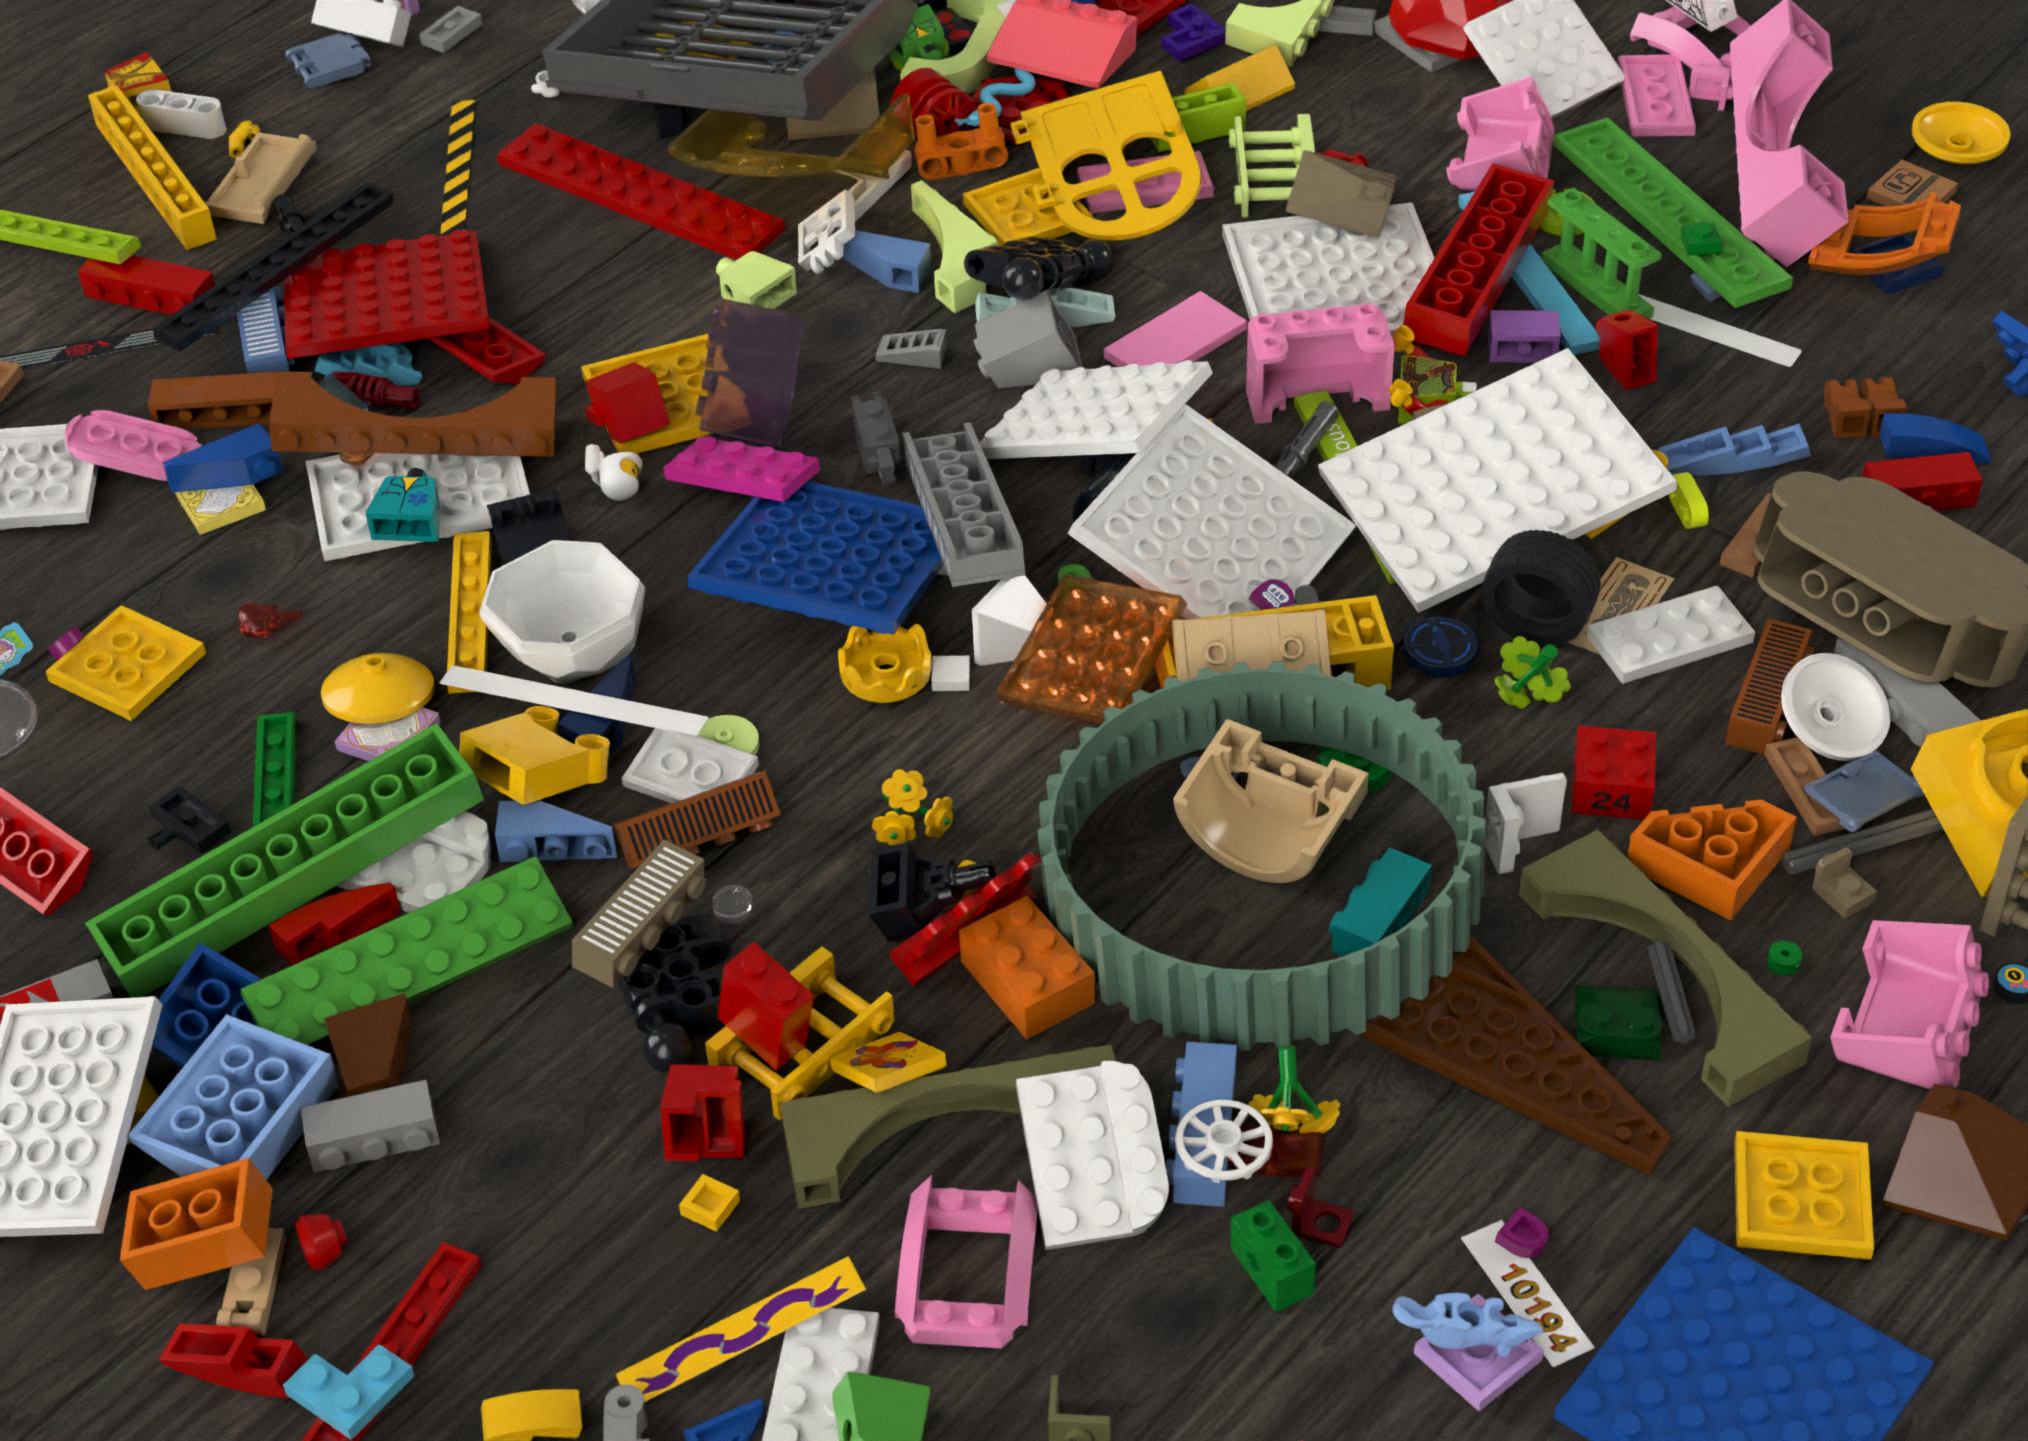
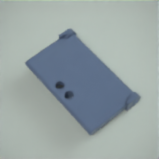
(1864, 790)

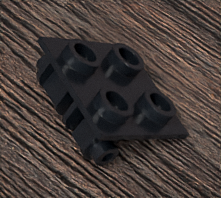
(527, 523)

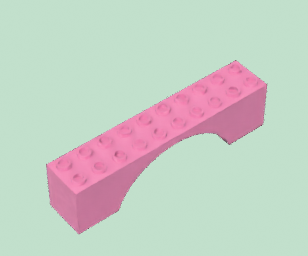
(1784, 191)

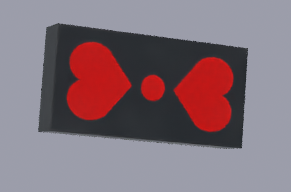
(955, 29)

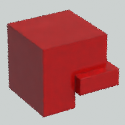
(626, 402)
(702, 1113)

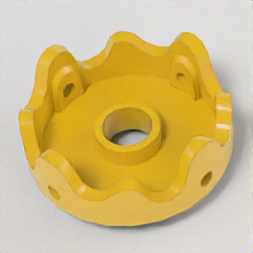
(869, 650)

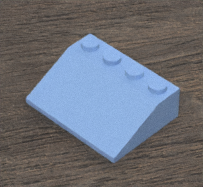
(236, 1101)

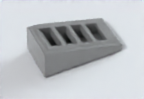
(914, 348)

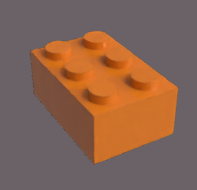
(1027, 967)
(196, 1224)

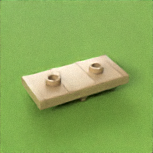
(260, 176)
(1253, 639)

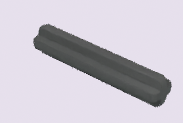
(1671, 992)

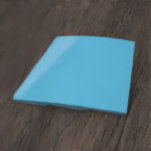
(386, 361)

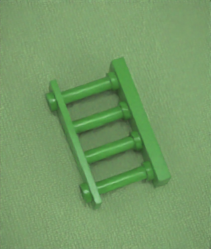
(1579, 267)

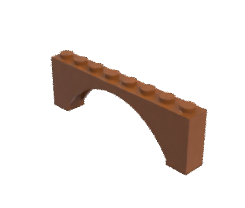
(315, 421)

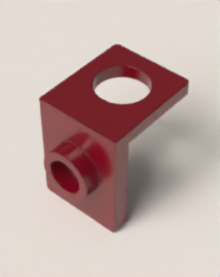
(1307, 1210)

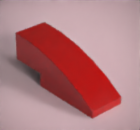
(333, 921)
(233, 1358)

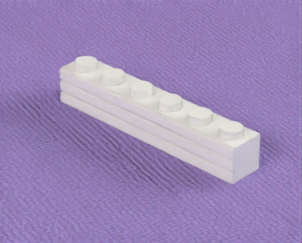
(869, 191)

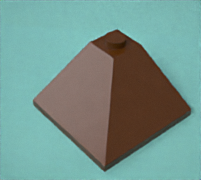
(1963, 1164)

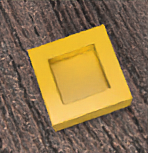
(709, 1202)

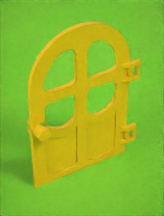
(1103, 125)

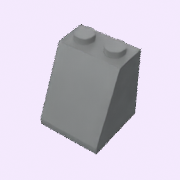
(1026, 343)

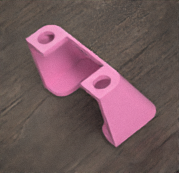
(1916, 1003)

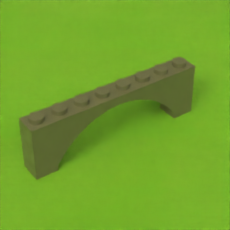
(1599, 883)
(837, 1130)

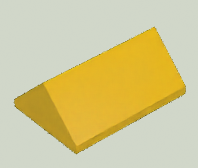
(1257, 77)

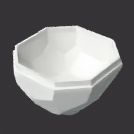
(565, 609)

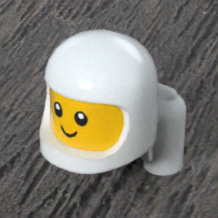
(615, 473)

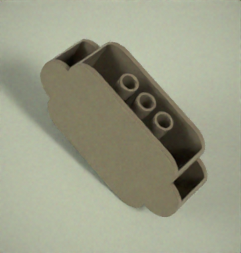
(1894, 579)

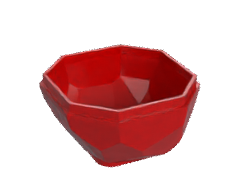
(1439, 24)

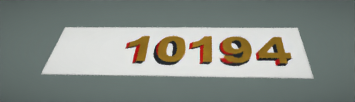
(1529, 1296)

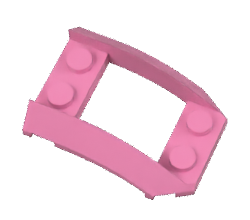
(1668, 33)
(970, 1211)

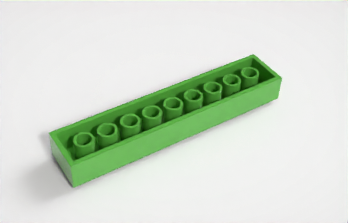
(286, 860)

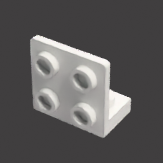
(1521, 812)

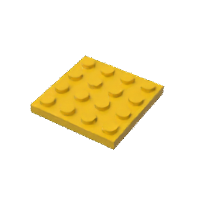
(679, 376)

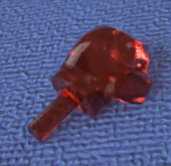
(261, 620)

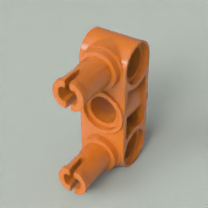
(962, 150)

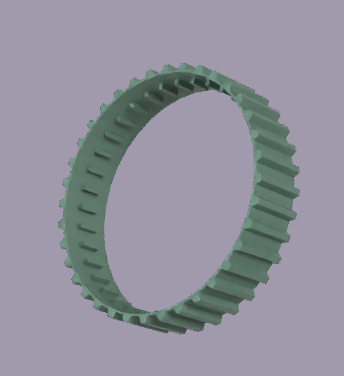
(1286, 708)

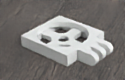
(829, 246)

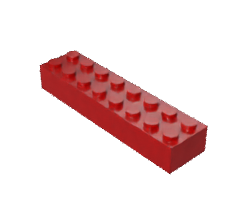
(1478, 259)

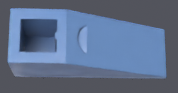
(890, 260)
(549, 834)

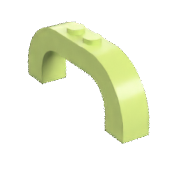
(971, 65)

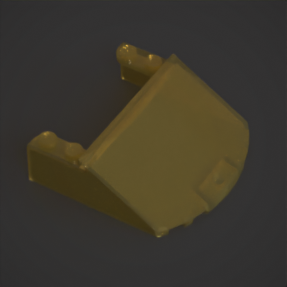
(724, 139)

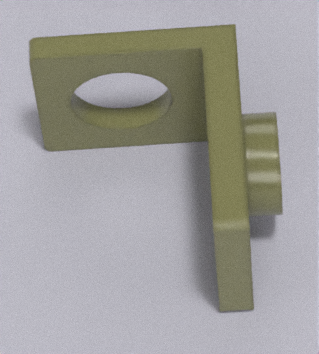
(1074, 1427)

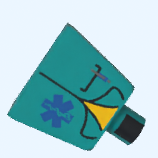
(405, 509)

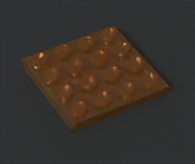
(1090, 648)

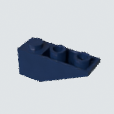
(617, 684)

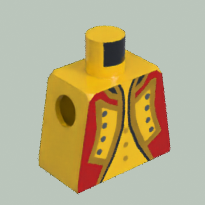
(136, 77)

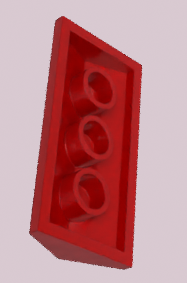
(494, 352)
(38, 857)

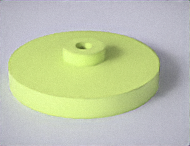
(732, 732)

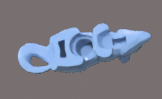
(1458, 1324)

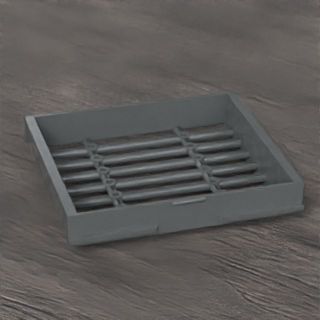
(600, 57)

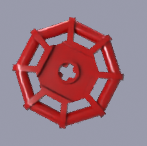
(1012, 105)

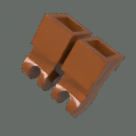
(1853, 415)

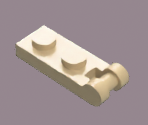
(253, 1287)

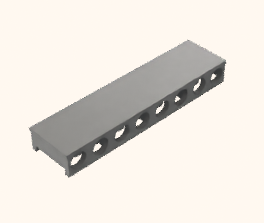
(964, 507)

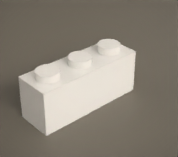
(364, 18)

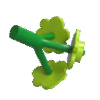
(1524, 662)

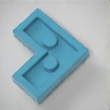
(349, 1399)

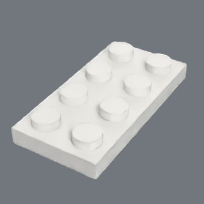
(1670, 634)
(810, 1368)

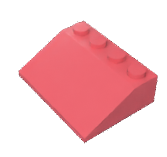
(1065, 40)

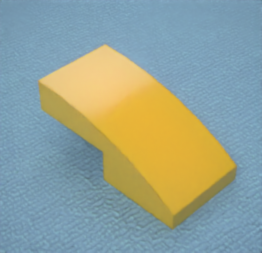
(532, 1414)

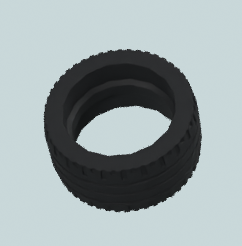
(1554, 559)

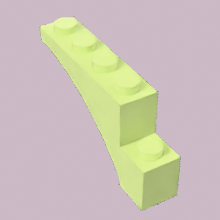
(956, 238)

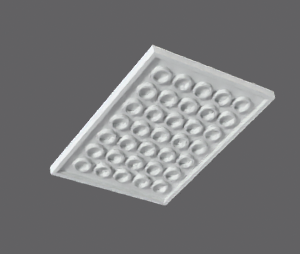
(1493, 464)

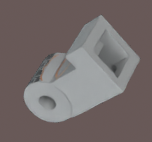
(624, 1414)

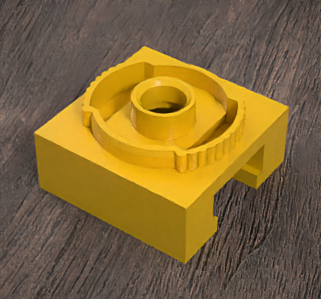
(1976, 787)

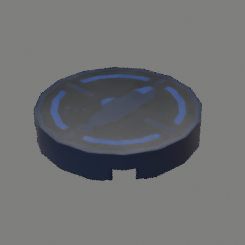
(1440, 646)

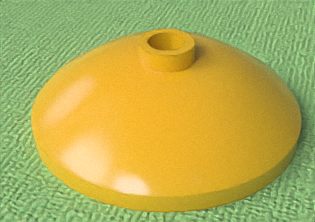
(1960, 132)
(377, 688)

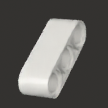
(181, 114)

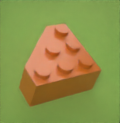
(1713, 851)

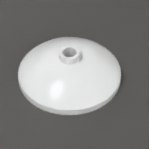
(1847, 698)

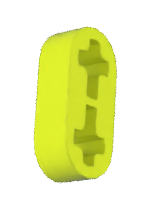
(1689, 502)

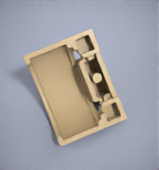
(1282, 816)

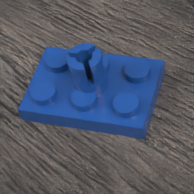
(2015, 342)

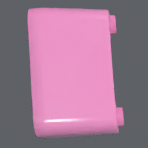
(1504, 128)

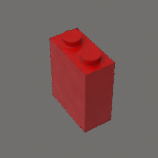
(765, 1006)

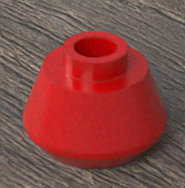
(320, 1239)

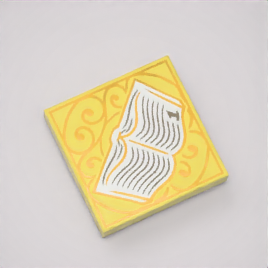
(220, 506)

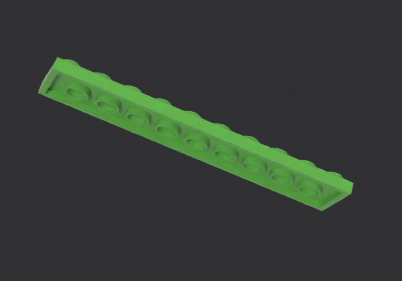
(1664, 204)

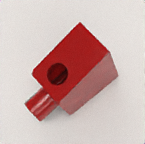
(1628, 348)

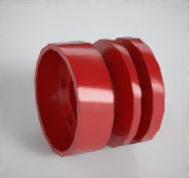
(935, 96)

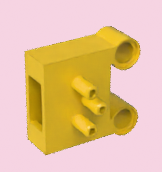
(529, 759)

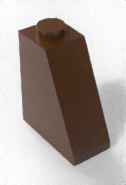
(371, 1044)

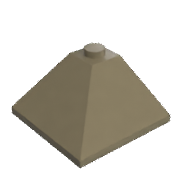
(1341, 193)

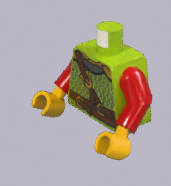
(1423, 379)

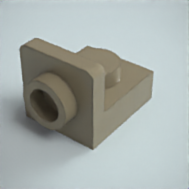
(1841, 884)

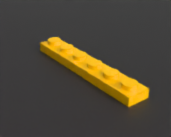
(468, 587)

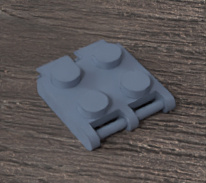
(329, 59)

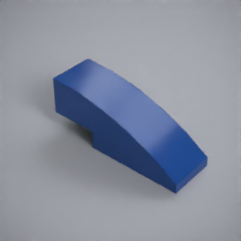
(1929, 436)

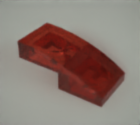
(1289, 1153)

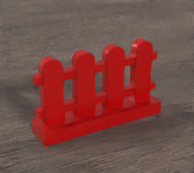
(940, 939)

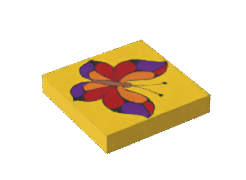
(888, 1062)

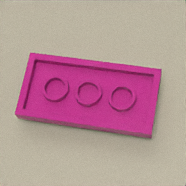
(742, 468)

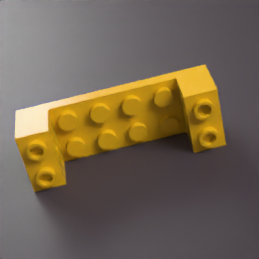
(1354, 634)

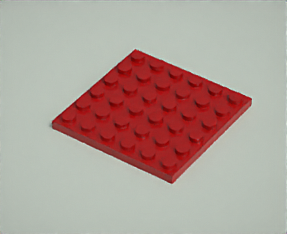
(385, 294)

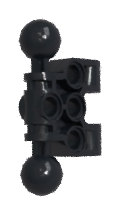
(1038, 264)
(671, 994)

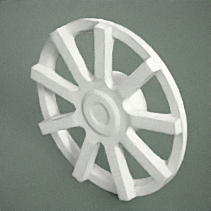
(1224, 1140)

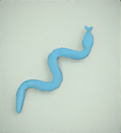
(987, 93)

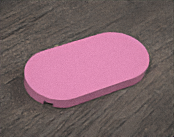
(127, 442)

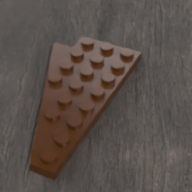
(1506, 1046)

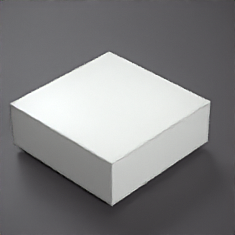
(951, 673)

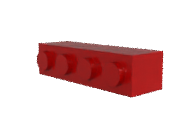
(144, 283)

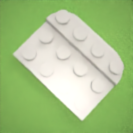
(432, 864)
(1093, 1153)

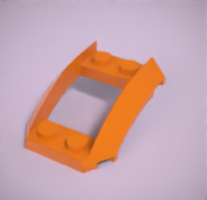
(1931, 217)

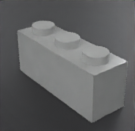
(369, 1126)

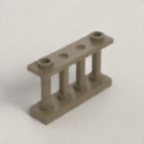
(2009, 879)

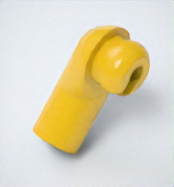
(238, 137)

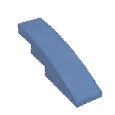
(1745, 451)

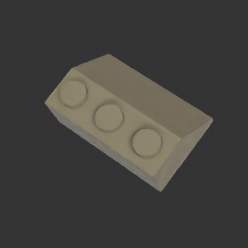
(848, 117)

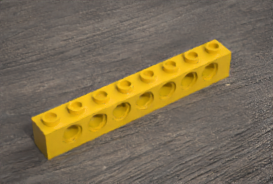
(152, 168)

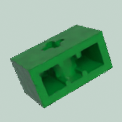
(1272, 1256)

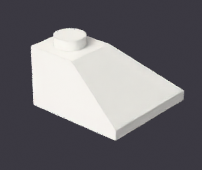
(1005, 620)

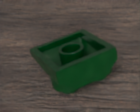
(1618, 1022)

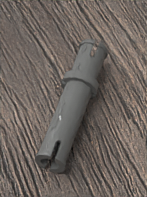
(1295, 455)

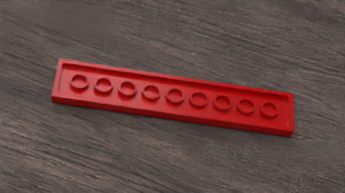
(640, 192)

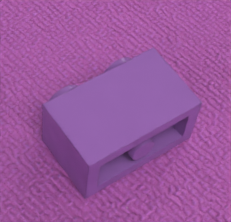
(1523, 335)

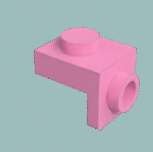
(1711, 84)

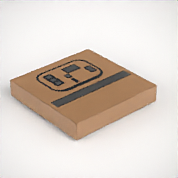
(1909, 184)

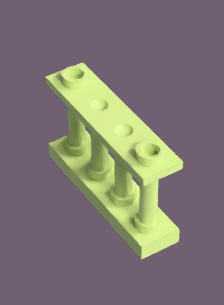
(1300, 137)

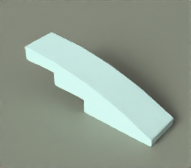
(1076, 305)

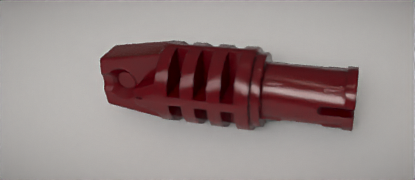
(378, 390)

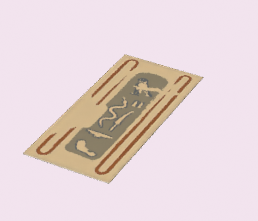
(1624, 590)

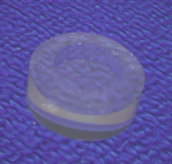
(732, 904)

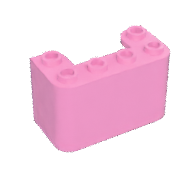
(1318, 352)

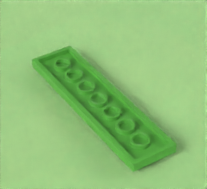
(412, 953)

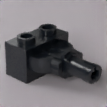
(916, 888)

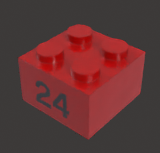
(1613, 772)

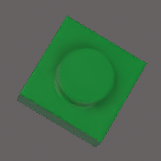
(1701, 239)

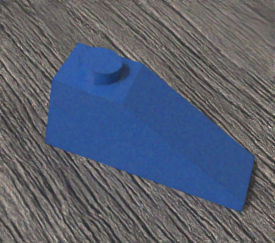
(228, 462)

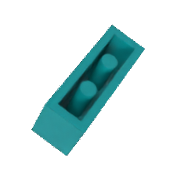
(1383, 902)

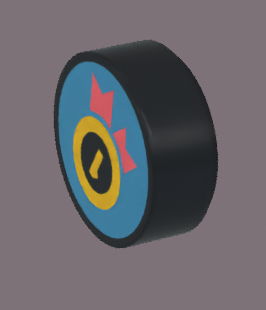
(2012, 983)

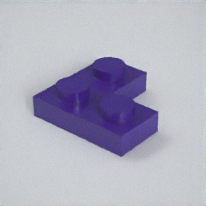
(1194, 33)

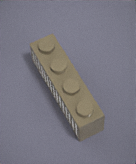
(638, 913)

